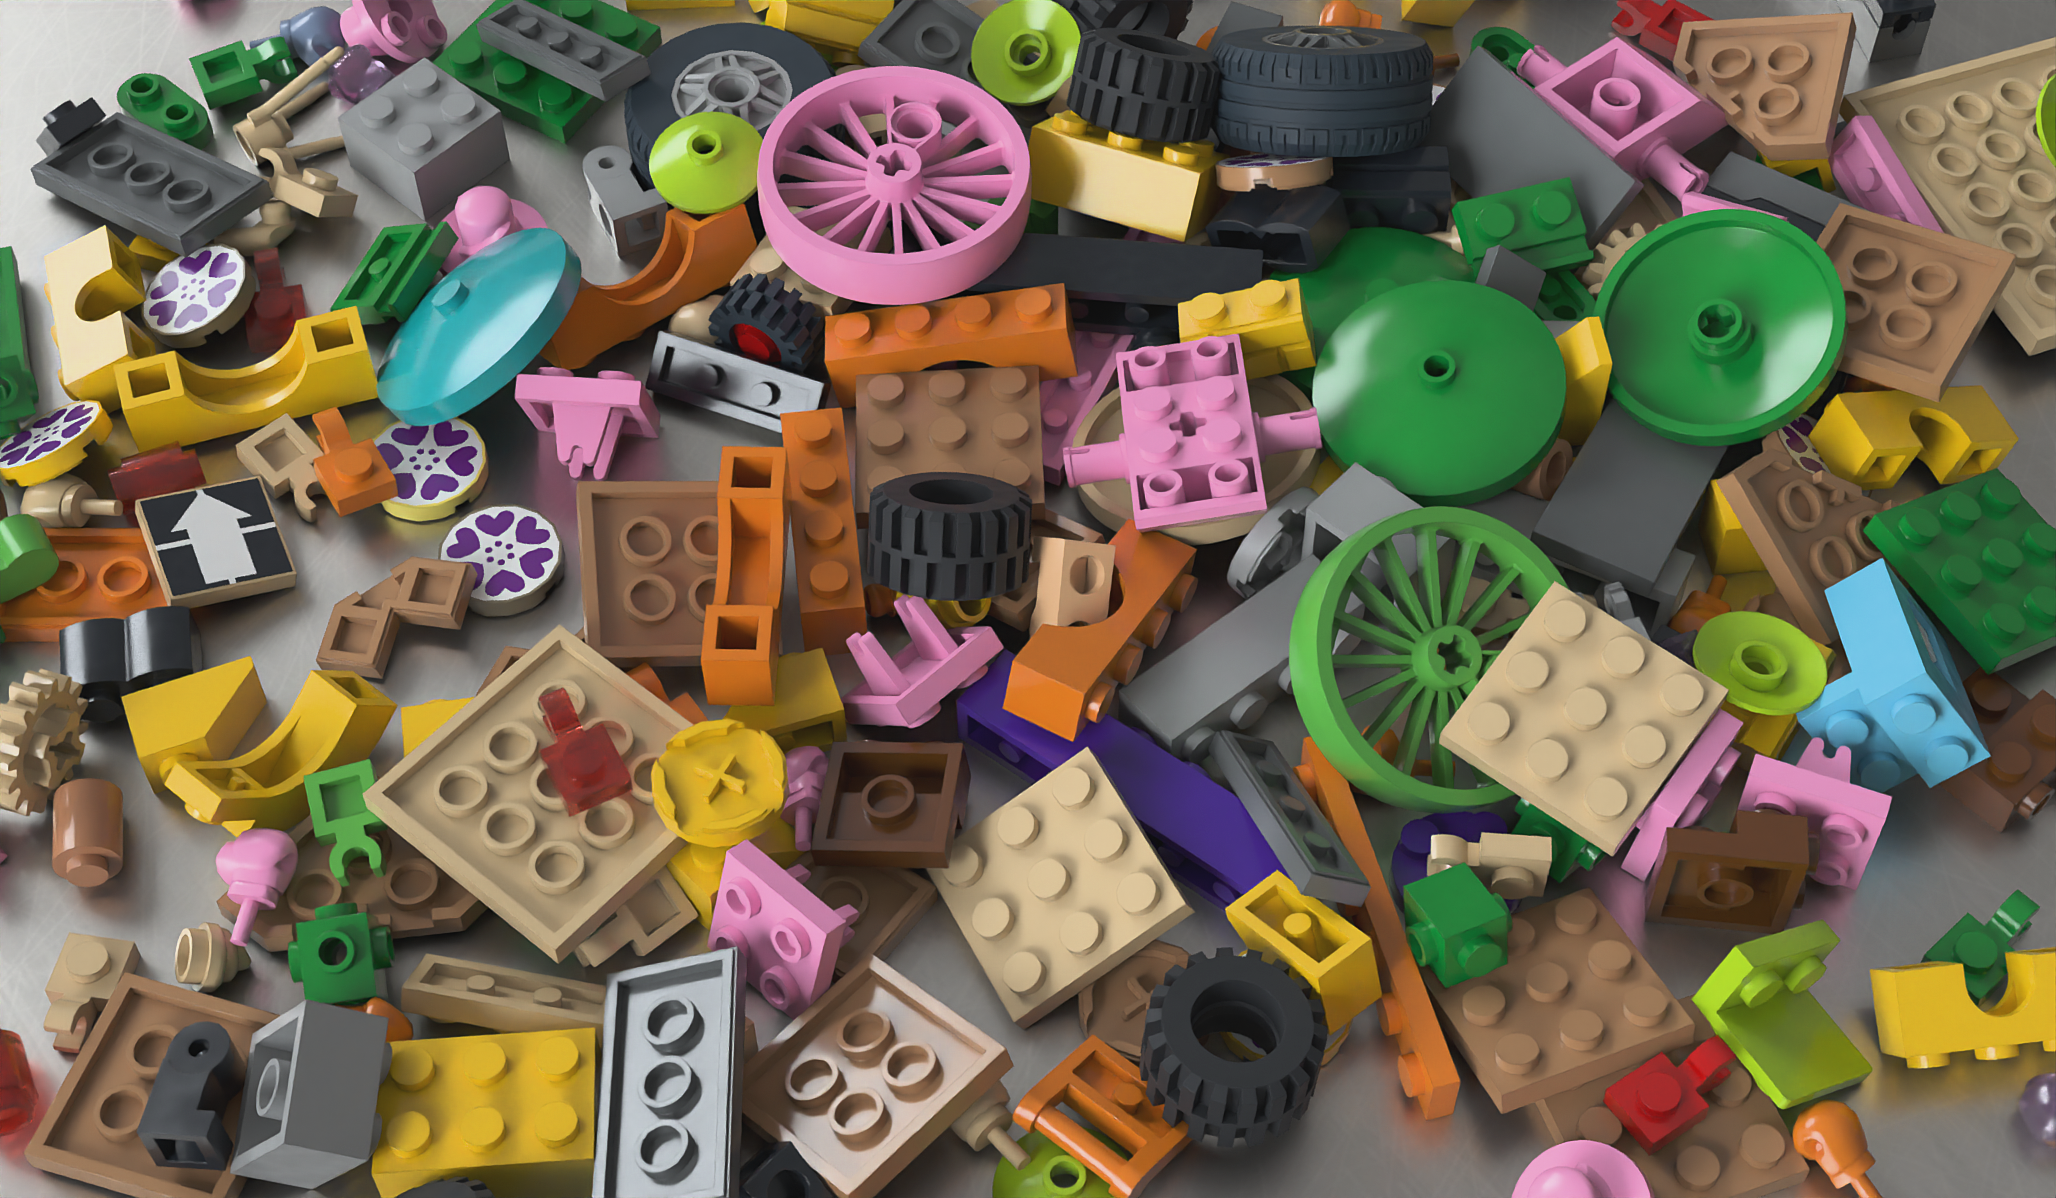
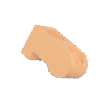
(1071, 582)

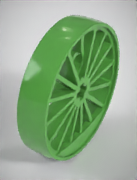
(1415, 637)

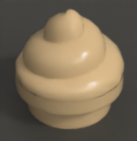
(208, 957)

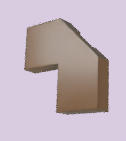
(417, 593)

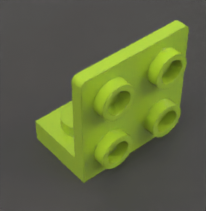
(1772, 1020)

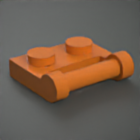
(1112, 1098)

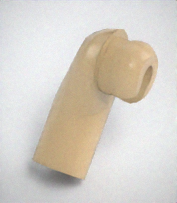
(266, 234)

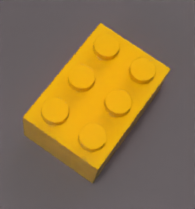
(1124, 177)
(492, 1111)

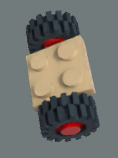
(776, 311)

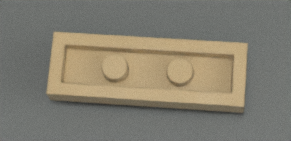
(501, 997)

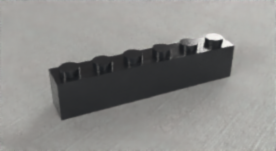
(1116, 282)

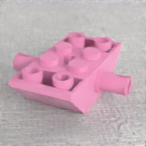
(1630, 110)
(1190, 436)

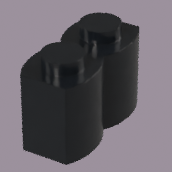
(1291, 226)
(128, 656)

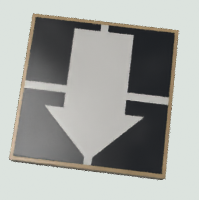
(215, 543)

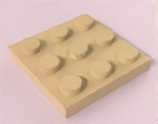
(1583, 717)
(1058, 888)

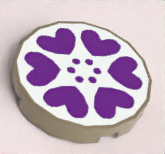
(198, 296)
(513, 554)

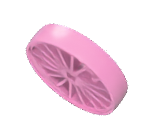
(895, 183)

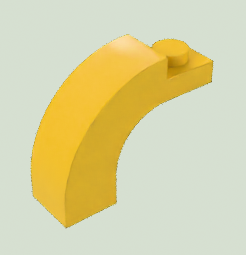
(329, 726)

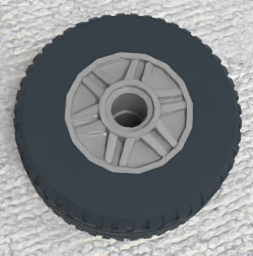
(727, 70)

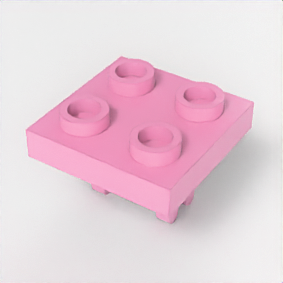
(587, 414)
(914, 680)
(1688, 793)
(1839, 812)
(779, 928)

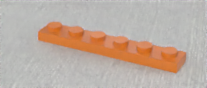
(1405, 1006)

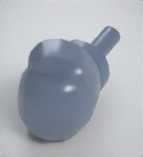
(310, 34)

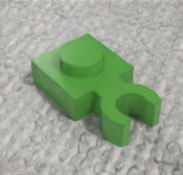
(343, 818)

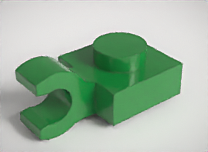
(235, 72)
(1984, 947)

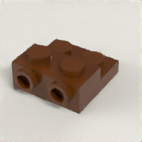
(2022, 752)
(891, 804)
(1734, 878)

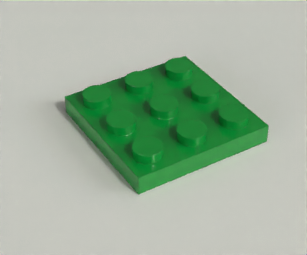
(529, 93)
(1978, 565)

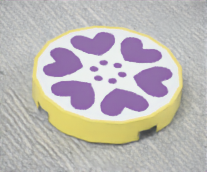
(433, 467)

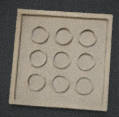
(493, 819)

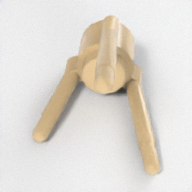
(268, 125)

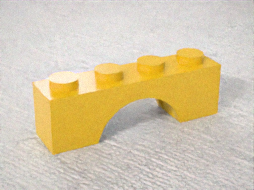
(314, 371)

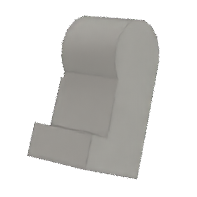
(625, 212)

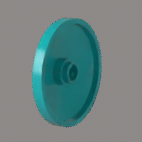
(479, 327)

